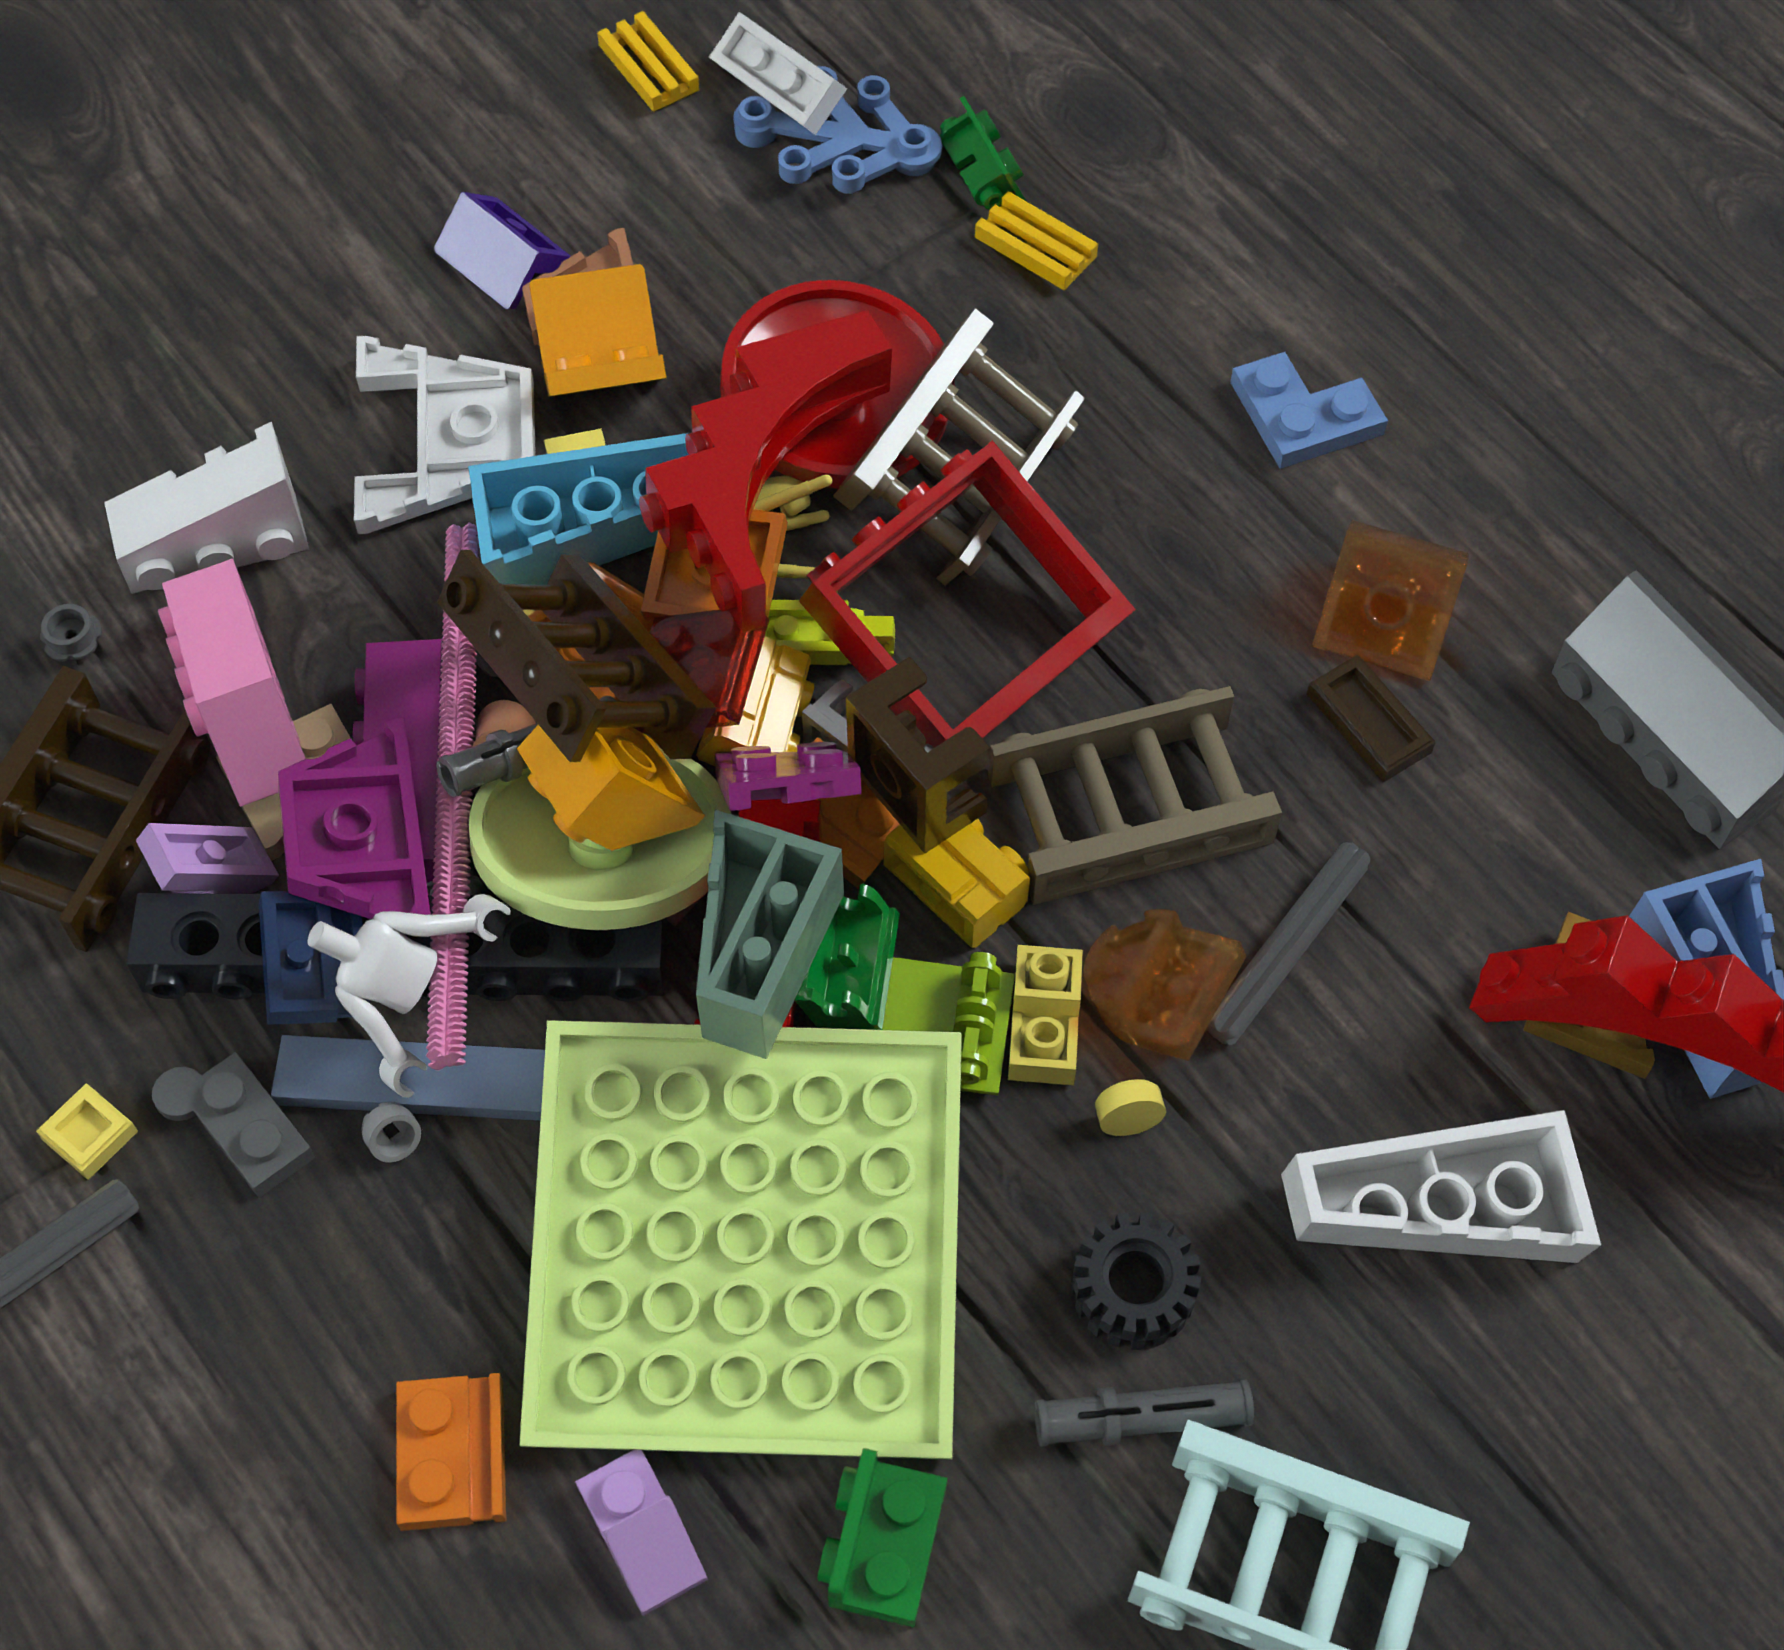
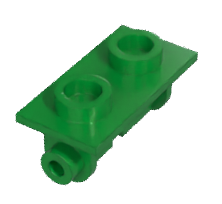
(971, 139)

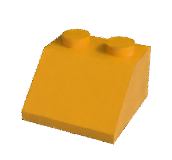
(616, 792)

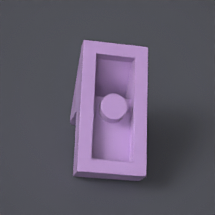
(206, 858)
(642, 1531)

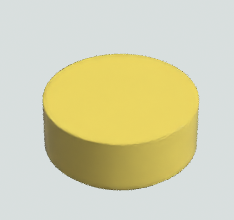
(1130, 1107)

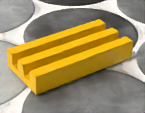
(632, 35)
(1042, 235)

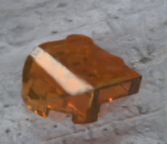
(1160, 981)

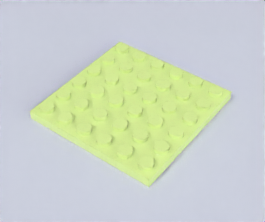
(745, 1243)

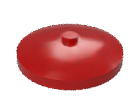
(843, 439)

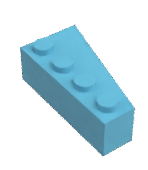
(565, 505)

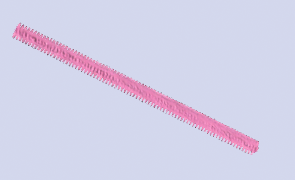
(452, 830)

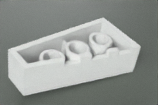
(1457, 1190)

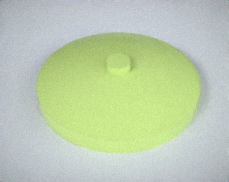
(584, 884)

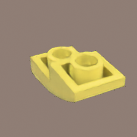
(1045, 1015)

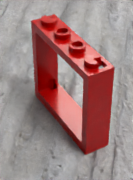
(1033, 525)

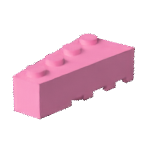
(229, 679)

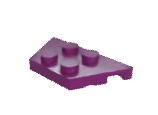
(794, 777)
(355, 827)

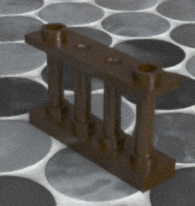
(602, 630)
(41, 762)

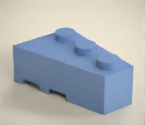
(1715, 918)

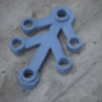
(903, 145)

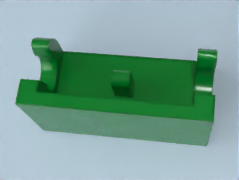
(852, 966)

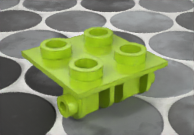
(956, 999)

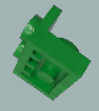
(884, 1541)

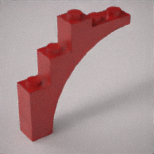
(736, 441)
(1627, 983)

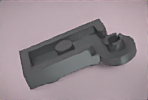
(238, 1118)

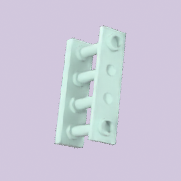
(1282, 1489)

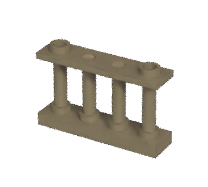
(938, 396)
(1120, 850)

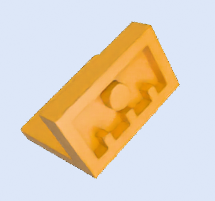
(596, 330)

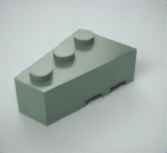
(761, 928)

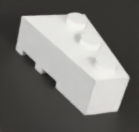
(221, 511)

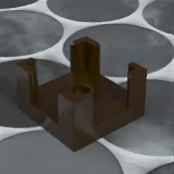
(901, 771)

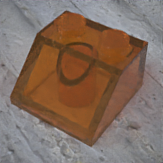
(1390, 599)

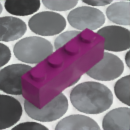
(405, 682)

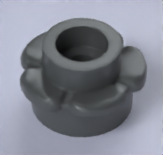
(67, 621)

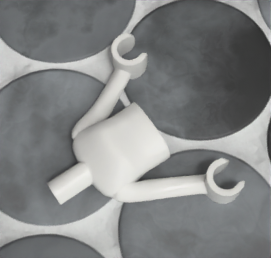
(393, 970)

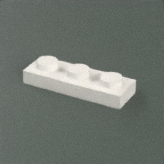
(778, 73)

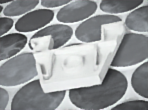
(465, 417)

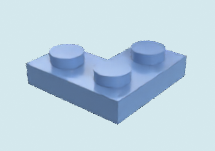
(1301, 423)

